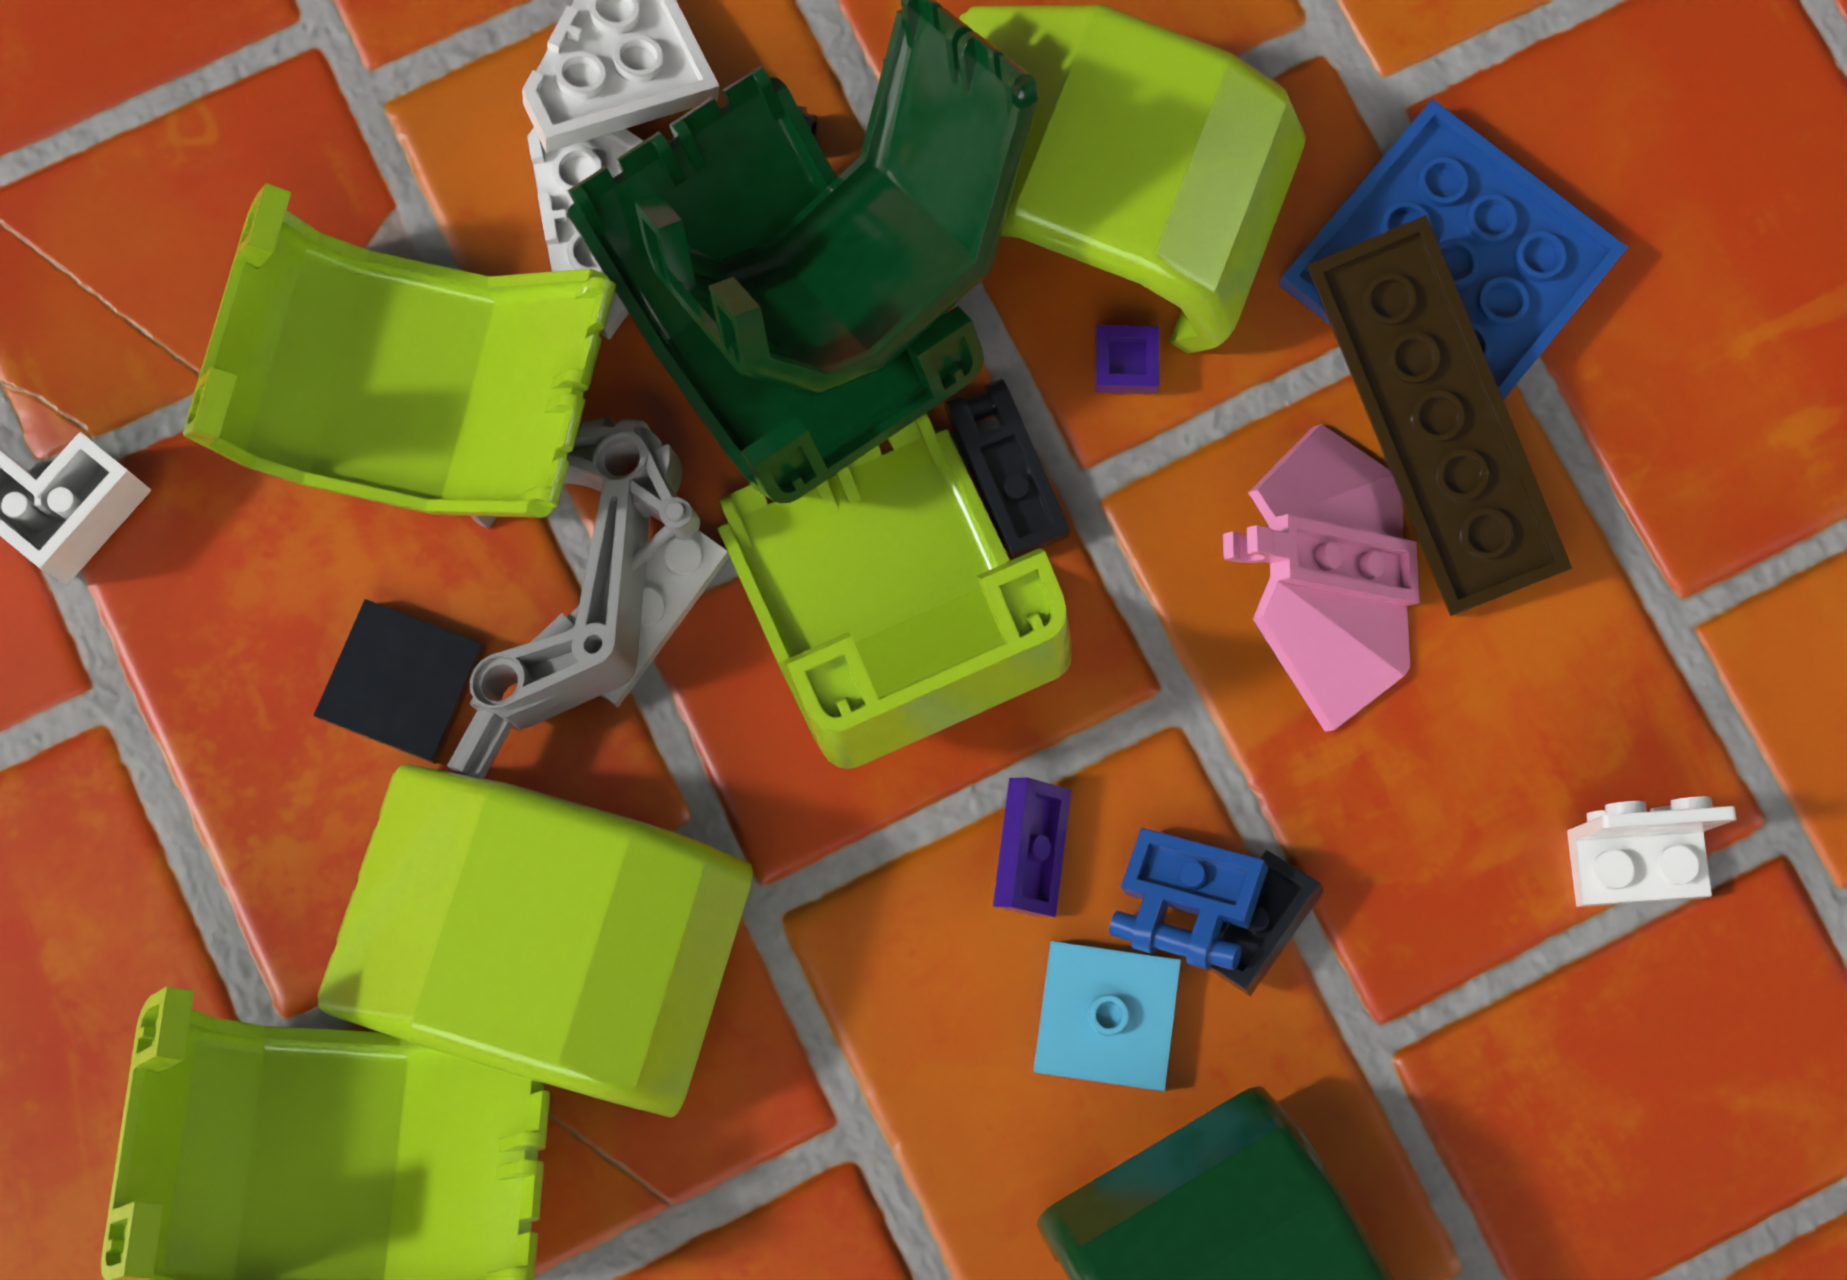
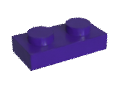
(1032, 847)

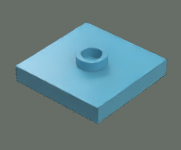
(1107, 1016)

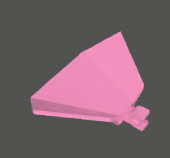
(1335, 573)

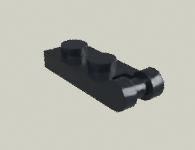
(1008, 470)

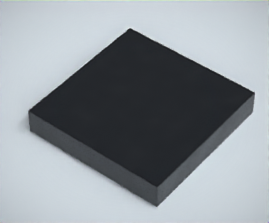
(399, 681)

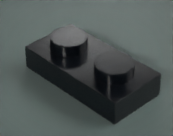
(1280, 910)

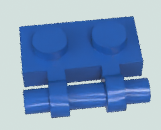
(1192, 879)

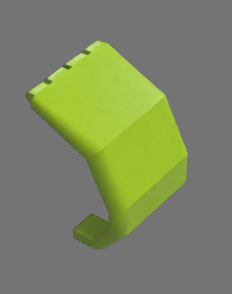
(1148, 156)
(396, 372)
(895, 598)
(537, 937)
(318, 1156)

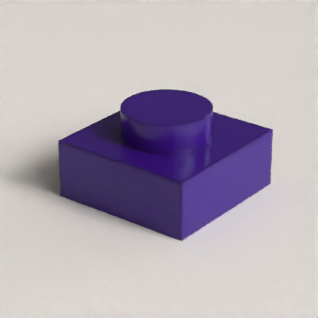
(1126, 359)

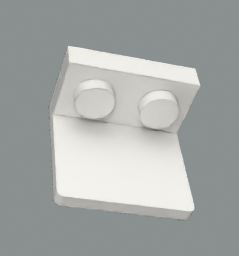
(1644, 855)

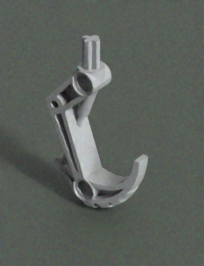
(599, 640)

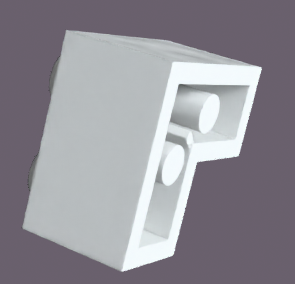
(68, 508)

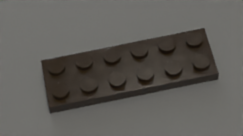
(1438, 416)

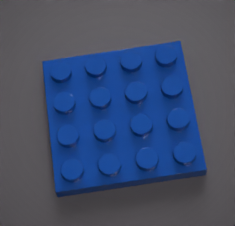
(1508, 238)

